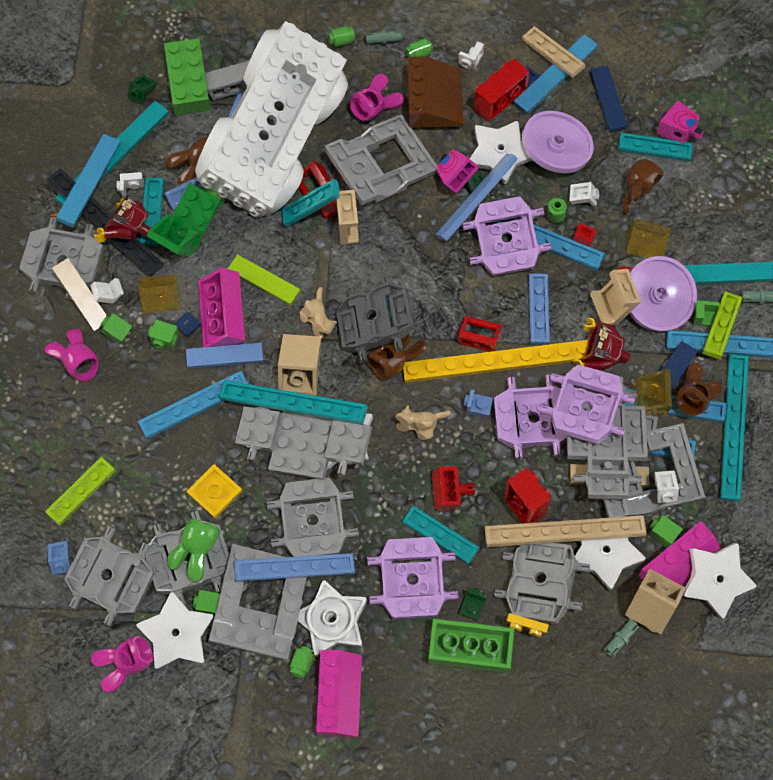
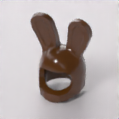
(182, 157)
(641, 181)
(387, 362)
(695, 394)

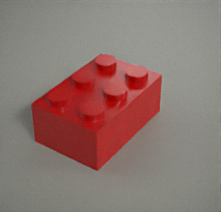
(501, 89)
(527, 497)

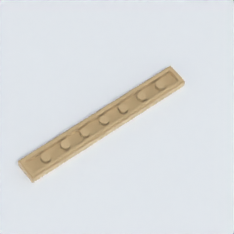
(565, 531)

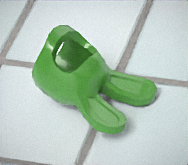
(198, 540)

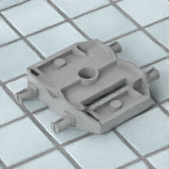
(80, 249)
(311, 540)
(559, 566)
(163, 577)
(87, 579)

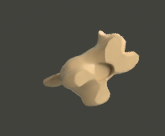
(315, 313)
(421, 422)

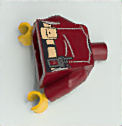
(125, 222)
(603, 347)

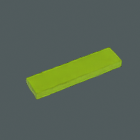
(265, 280)
(722, 325)
(80, 491)

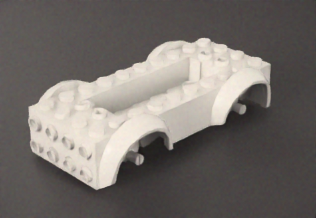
(309, 84)

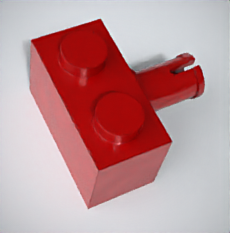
(448, 489)

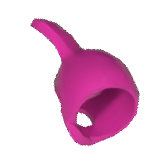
(370, 102)
(74, 355)
(129, 657)

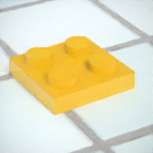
(214, 491)
(535, 628)

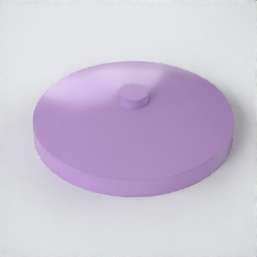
(557, 142)
(665, 293)

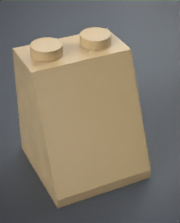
(299, 364)
(655, 601)

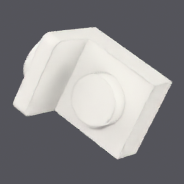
(472, 59)
(131, 181)
(584, 193)
(107, 291)
(666, 486)

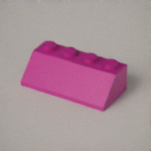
(221, 308)
(676, 560)
(339, 694)

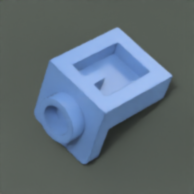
(478, 404)
(59, 557)

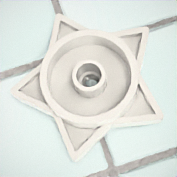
(496, 143)
(608, 565)
(704, 574)
(327, 605)
(185, 645)

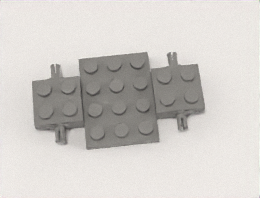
(302, 442)
(608, 461)

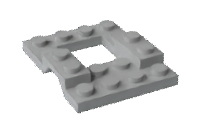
(363, 173)
(689, 483)
(250, 628)

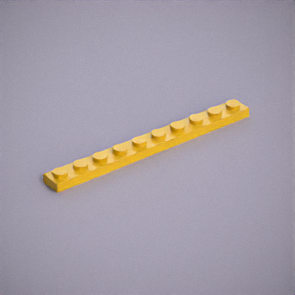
(494, 361)

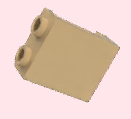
(347, 217)
(616, 297)

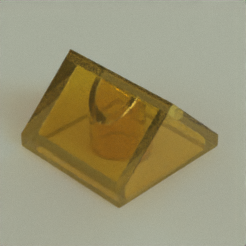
(648, 239)
(159, 293)
(655, 392)

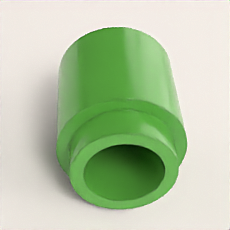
(341, 36)
(419, 48)
(556, 210)
(301, 662)

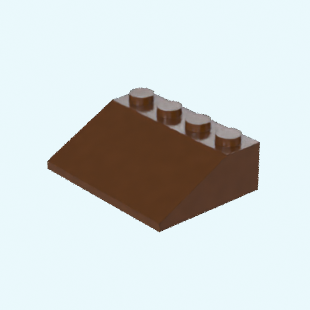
(434, 93)

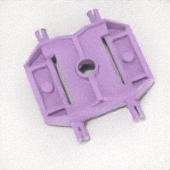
(502, 256)
(527, 403)
(568, 413)
(425, 596)

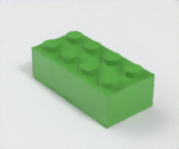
(187, 76)
(471, 646)

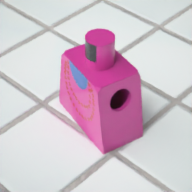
(680, 124)
(456, 169)

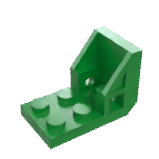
(189, 222)

